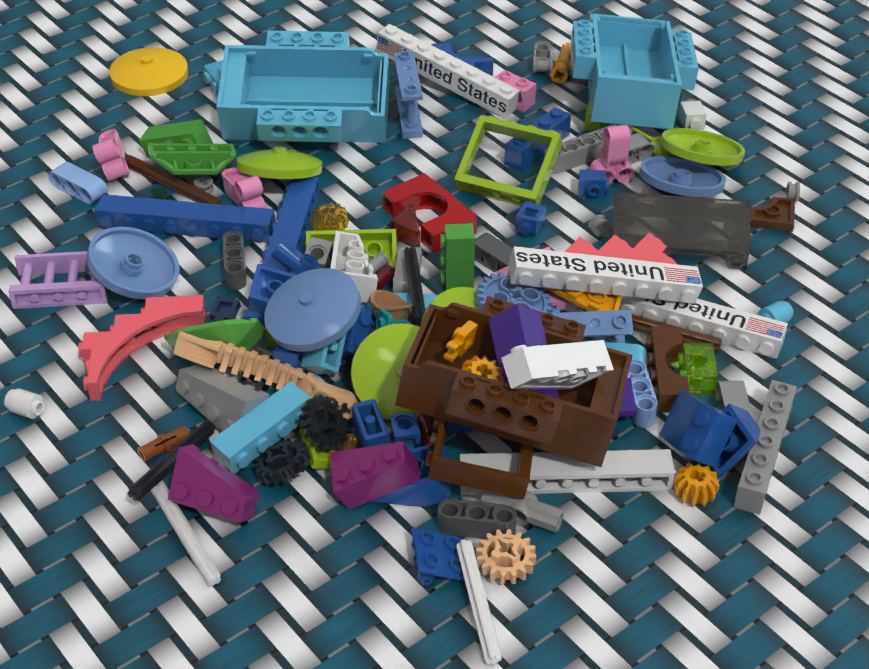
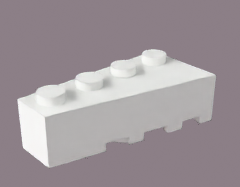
(350, 258)
(556, 365)

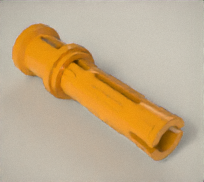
(561, 66)

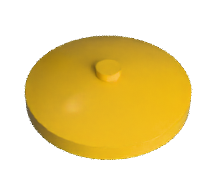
(148, 71)

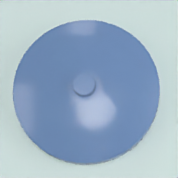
(682, 176)
(132, 262)
(312, 309)

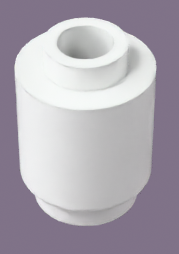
(24, 403)

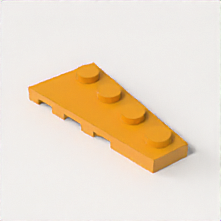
(590, 301)

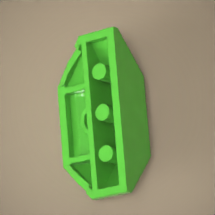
(192, 159)
(236, 331)

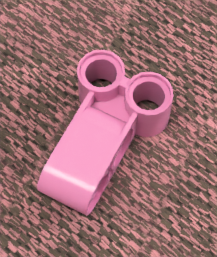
(615, 154)
(111, 155)
(243, 189)

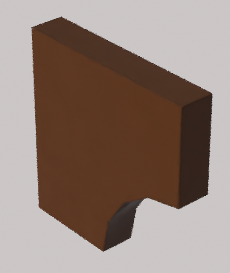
(776, 215)

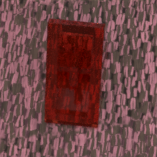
(407, 227)

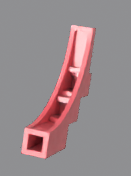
(648, 249)
(107, 349)

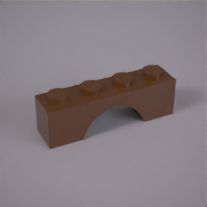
(664, 348)

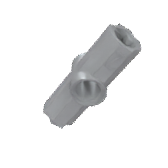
(529, 510)

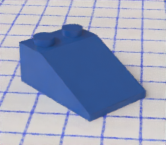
(265, 283)
(697, 428)
(423, 492)

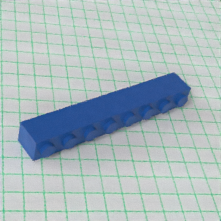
(184, 217)

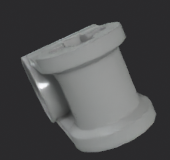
(542, 57)

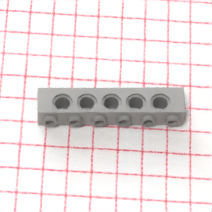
(764, 453)

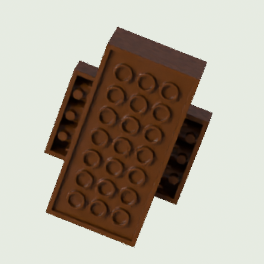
(571, 426)

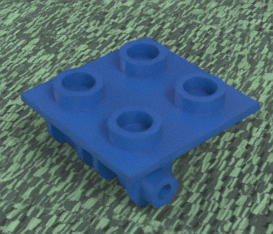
(435, 556)

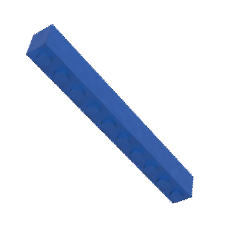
(291, 225)

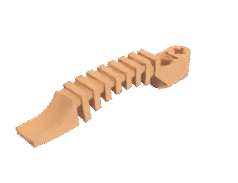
(209, 352)

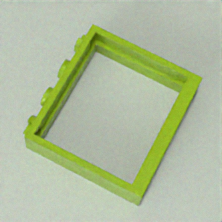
(499, 190)

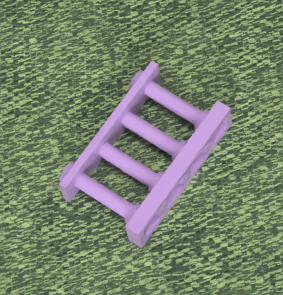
(50, 293)

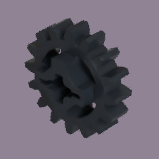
(324, 423)
(282, 461)

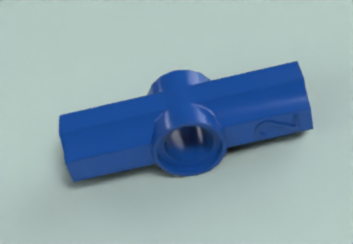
(293, 259)

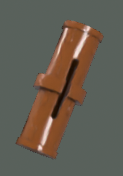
(163, 443)

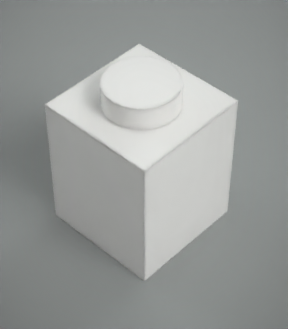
(692, 115)

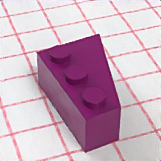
(372, 472)
(209, 487)

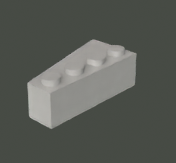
(217, 396)

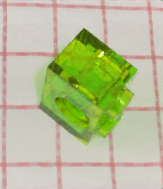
(699, 366)

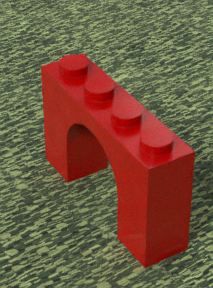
(428, 194)

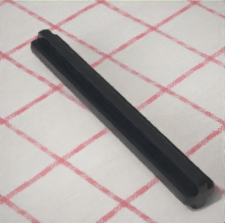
(414, 282)
(167, 464)

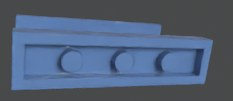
(408, 94)
(603, 325)

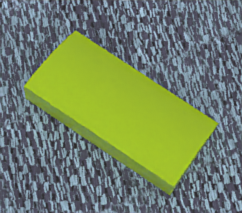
(372, 239)

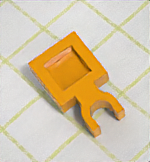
(461, 341)

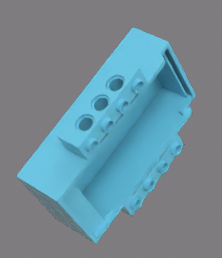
(633, 68)
(304, 90)

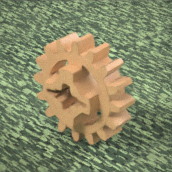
(505, 556)

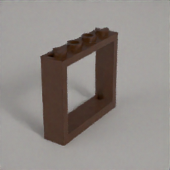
(475, 475)

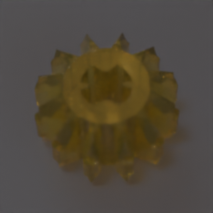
(329, 217)

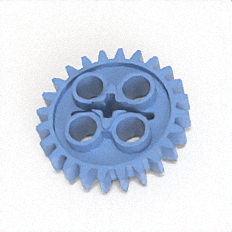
(501, 288)

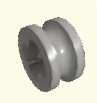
(204, 183)
(793, 190)
(599, 230)

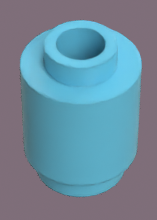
(778, 311)

